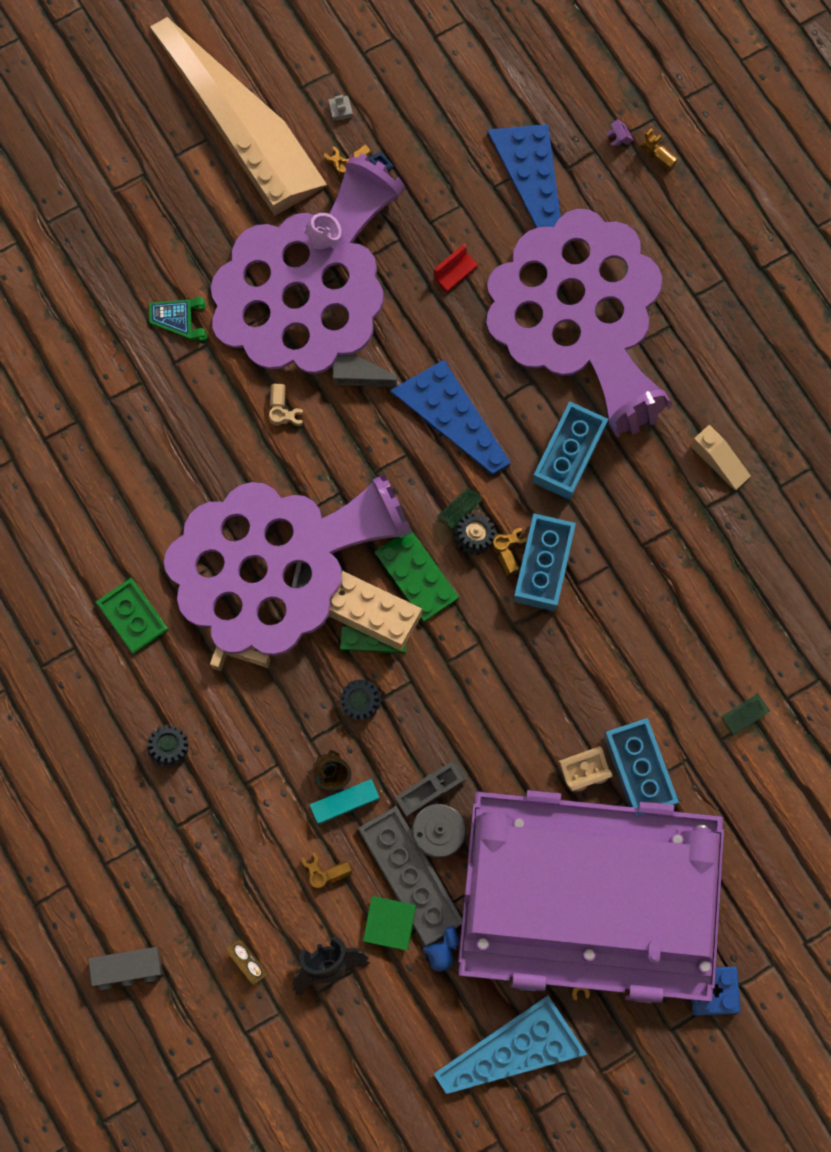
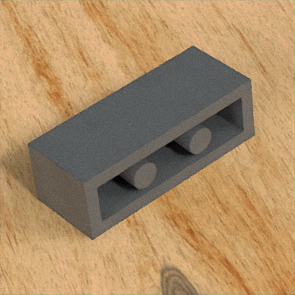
(126, 968)

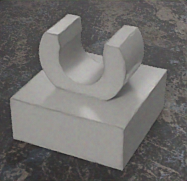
(340, 108)

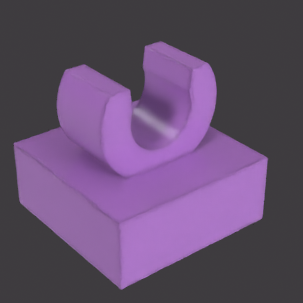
(621, 132)

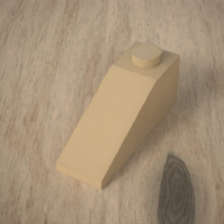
(720, 457)

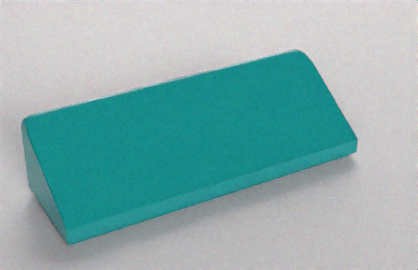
(344, 802)

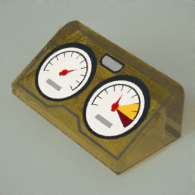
(246, 962)

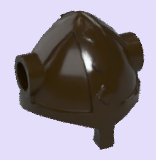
(331, 771)

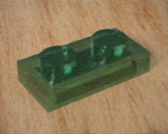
(459, 507)
(745, 714)

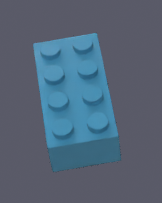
(569, 450)
(544, 562)
(640, 765)

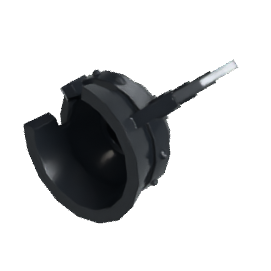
(326, 964)

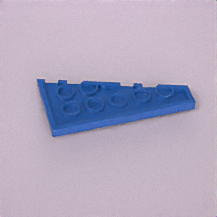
(530, 166)
(447, 408)

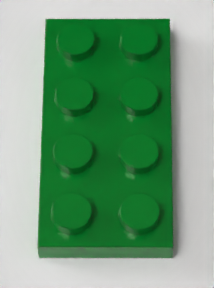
(417, 575)

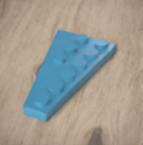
(523, 1044)

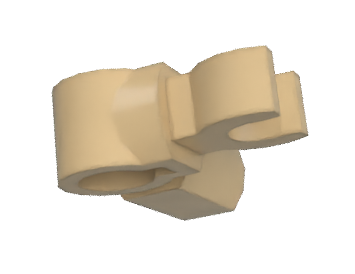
(277, 401)

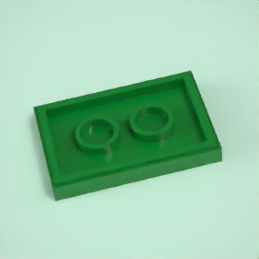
(132, 616)

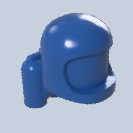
(440, 953)

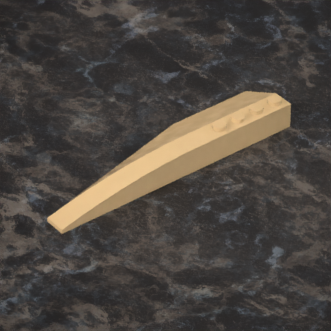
(247, 125)

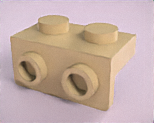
(585, 769)

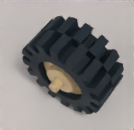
(474, 533)

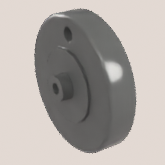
(438, 831)

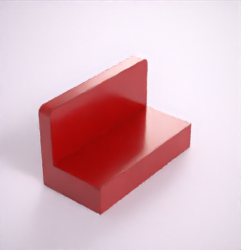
(454, 269)

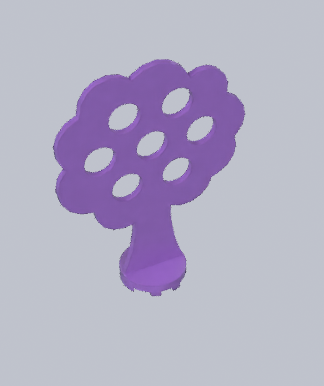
(361, 196)
(628, 392)
(366, 518)

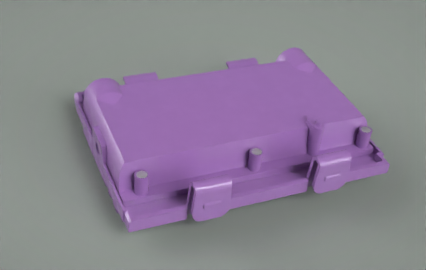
(592, 896)

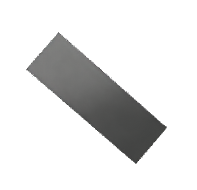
(410, 874)

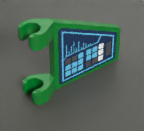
(176, 317)

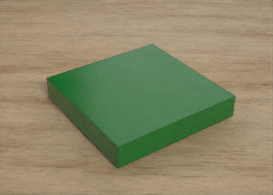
(389, 923)

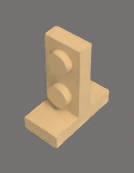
(250, 656)

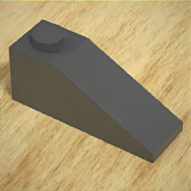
(356, 371)

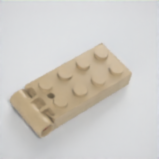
(374, 611)

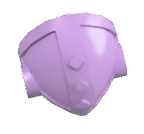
(323, 231)

